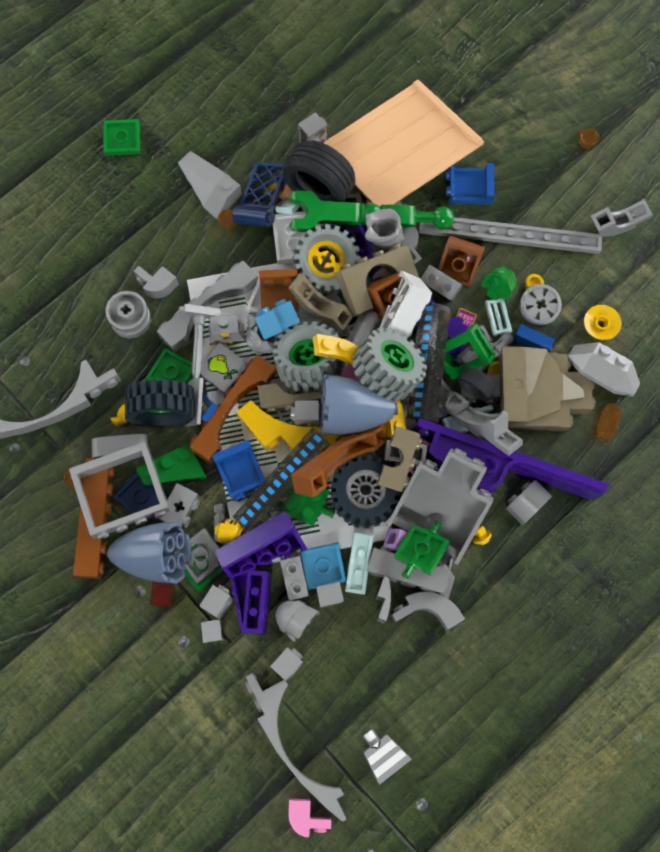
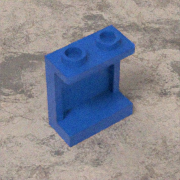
(470, 185)
(239, 470)

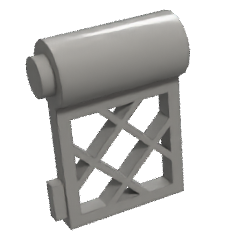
(362, 328)

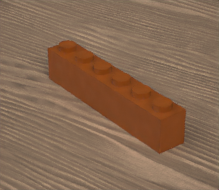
(91, 551)

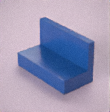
(533, 339)

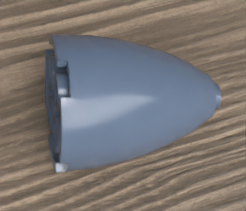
(351, 407)
(149, 552)

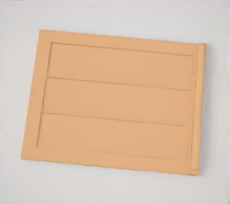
(404, 144)

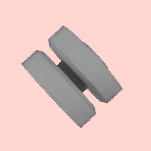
(128, 314)

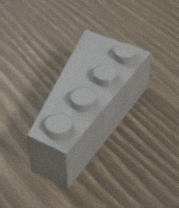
(383, 564)

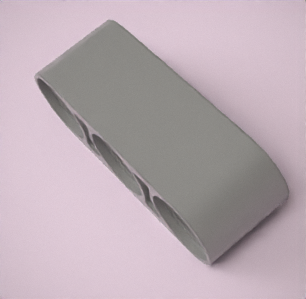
(106, 445)

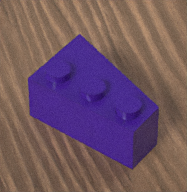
(252, 600)

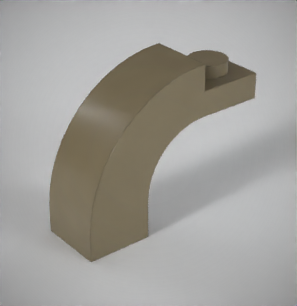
(325, 310)

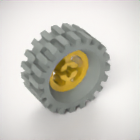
(308, 248)

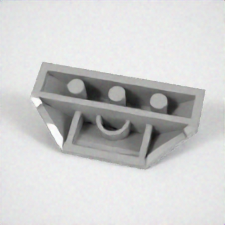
(605, 368)

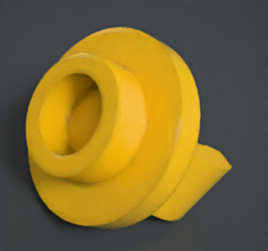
(481, 536)

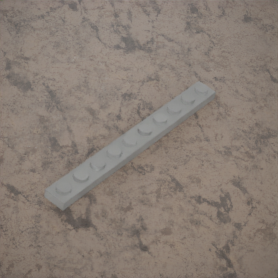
(518, 235)

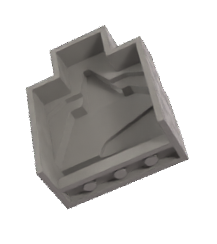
(448, 497)

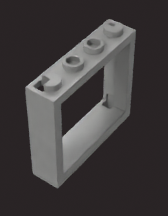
(110, 461)

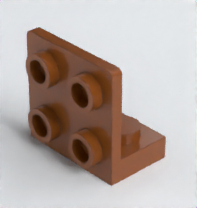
(275, 286)

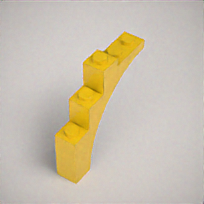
(270, 430)

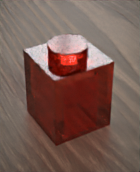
(162, 594)

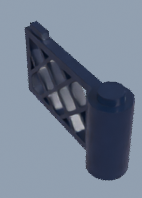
(255, 212)

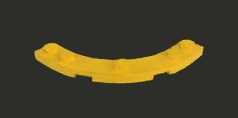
(344, 350)

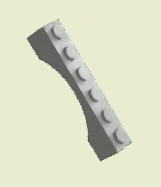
(236, 282)

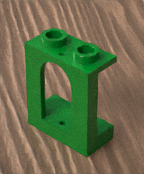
(479, 344)

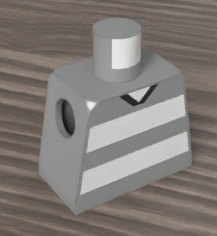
(383, 755)

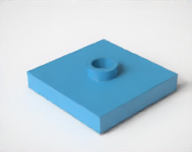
(322, 565)

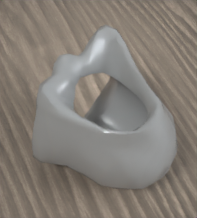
(386, 227)

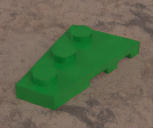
(173, 467)

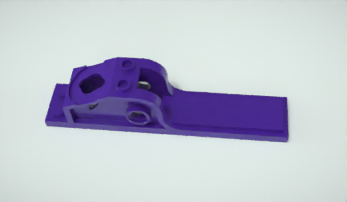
(499, 463)

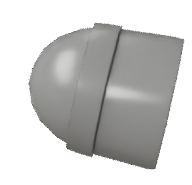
(294, 617)

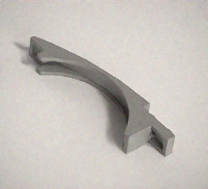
(87, 387)
(490, 426)
(269, 703)

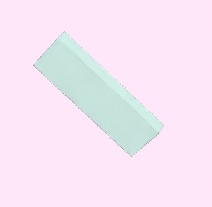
(359, 563)

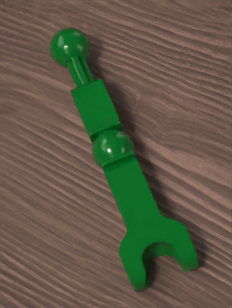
(354, 213)

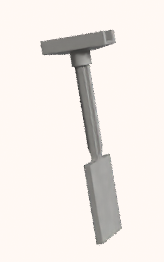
(199, 314)

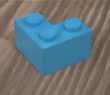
(277, 318)

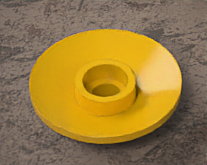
(608, 317)

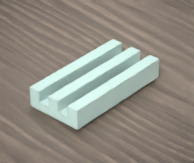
(501, 331)

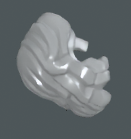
(255, 339)

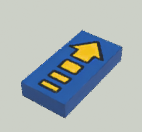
(208, 407)

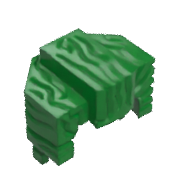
(499, 283)

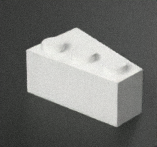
(407, 305)

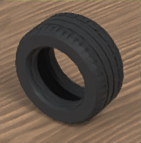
(320, 170)

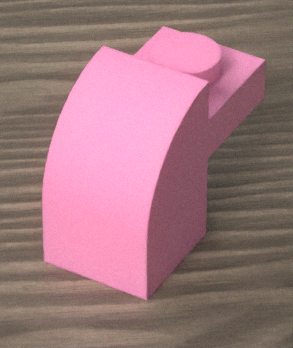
(302, 822)

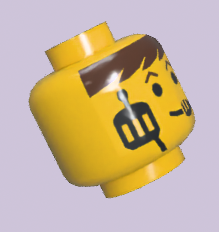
(228, 531)

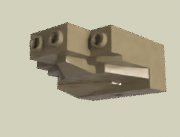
(541, 390)

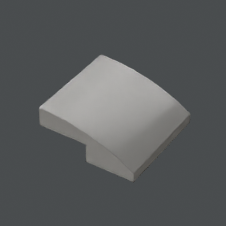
(385, 596)

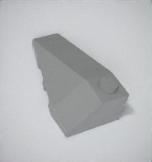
(211, 185)

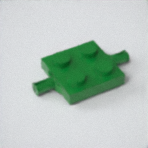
(307, 508)
(422, 549)

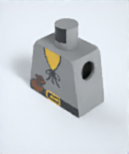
(226, 329)

